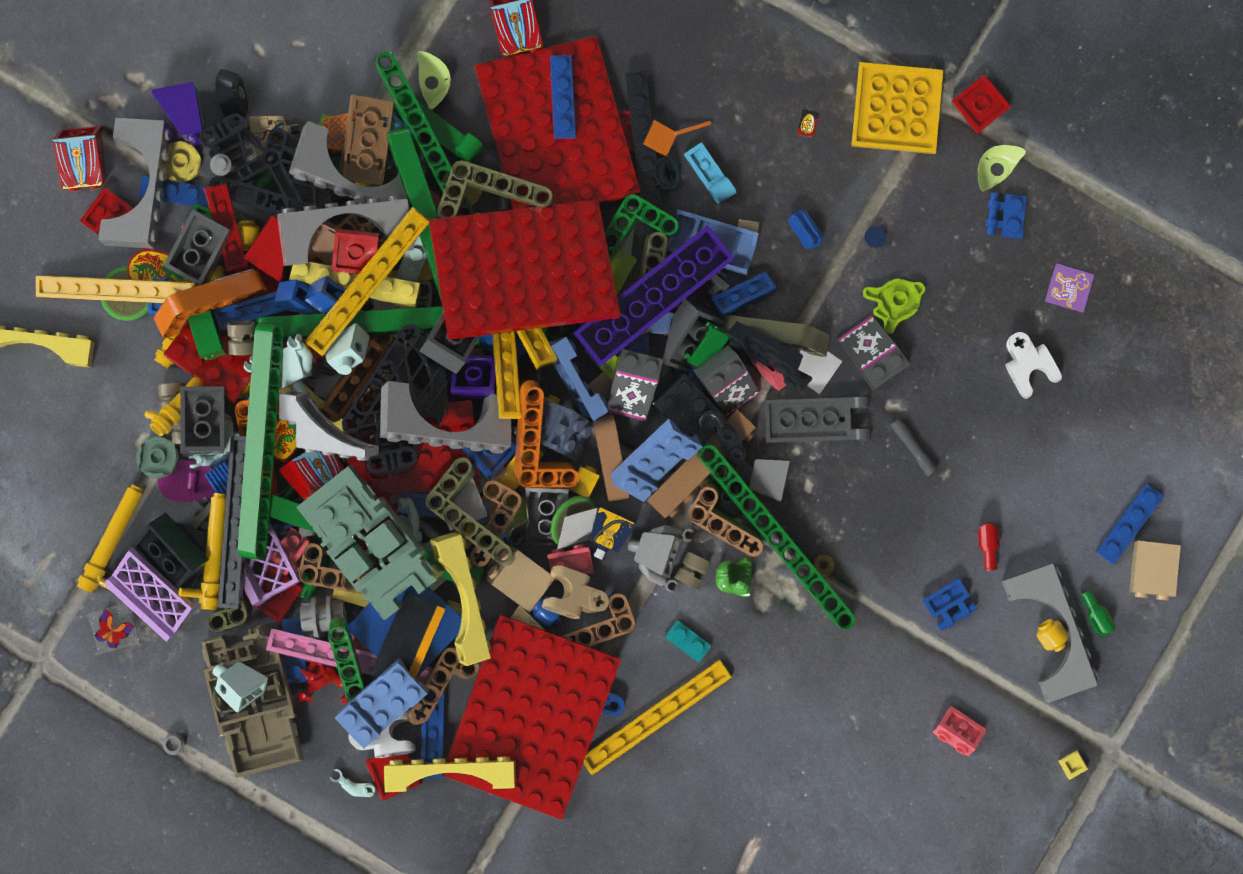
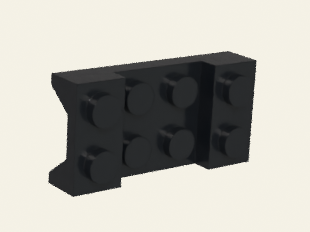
(754, 347)

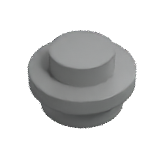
(220, 165)
(173, 744)

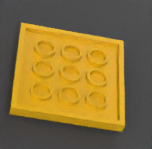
(897, 108)

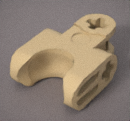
(577, 594)

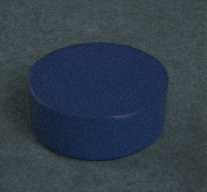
(875, 237)

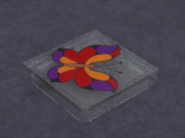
(113, 628)

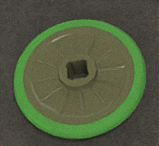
(124, 309)
(571, 506)

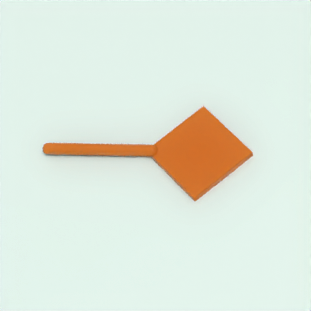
(661, 137)

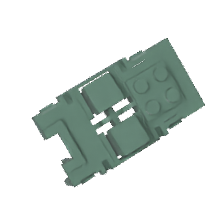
(342, 511)

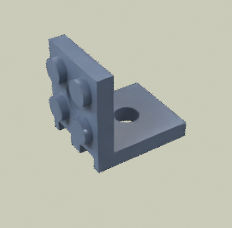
(563, 430)

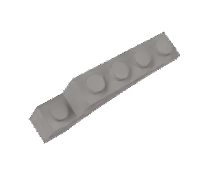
(316, 432)

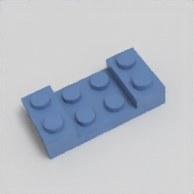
(738, 241)
(588, 403)
(653, 459)
(380, 703)

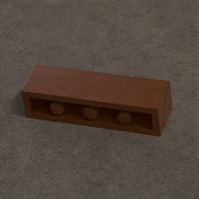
(350, 385)

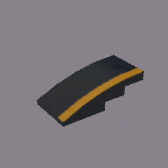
(409, 635)

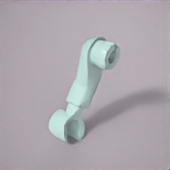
(408, 504)
(355, 789)

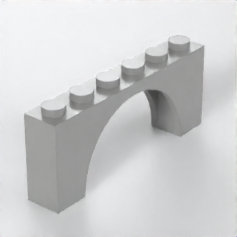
(314, 164)
(139, 225)
(298, 227)
(403, 422)
(1075, 670)

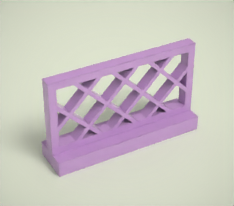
(254, 587)
(143, 601)

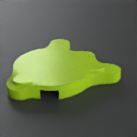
(896, 301)

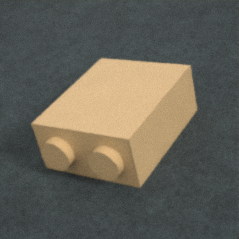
(1154, 570)
(521, 580)

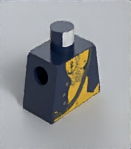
(609, 532)

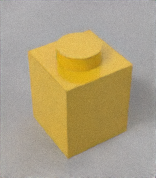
(586, 482)

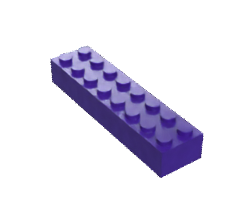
(655, 295)

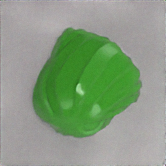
(734, 577)

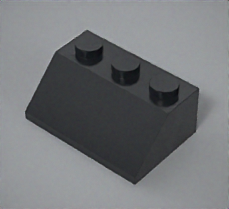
(170, 551)

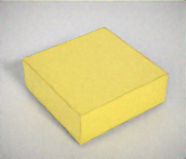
(1073, 764)

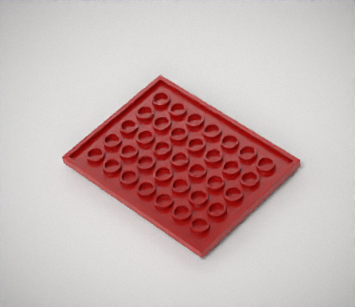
(521, 121)
(523, 269)
(539, 707)

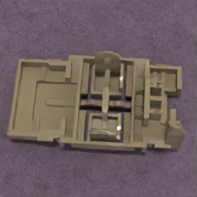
(266, 737)

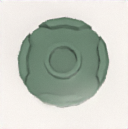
(157, 457)

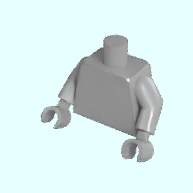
(658, 552)

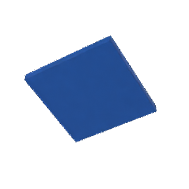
(372, 629)

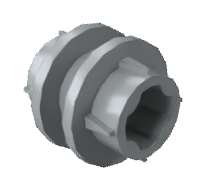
(317, 616)

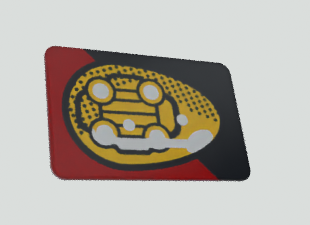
(808, 123)

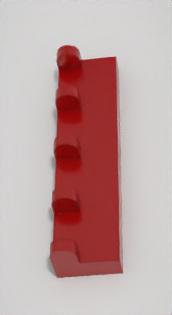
(222, 212)

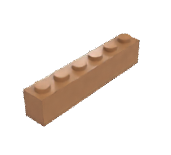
(693, 473)

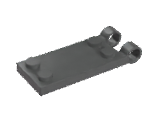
(813, 420)

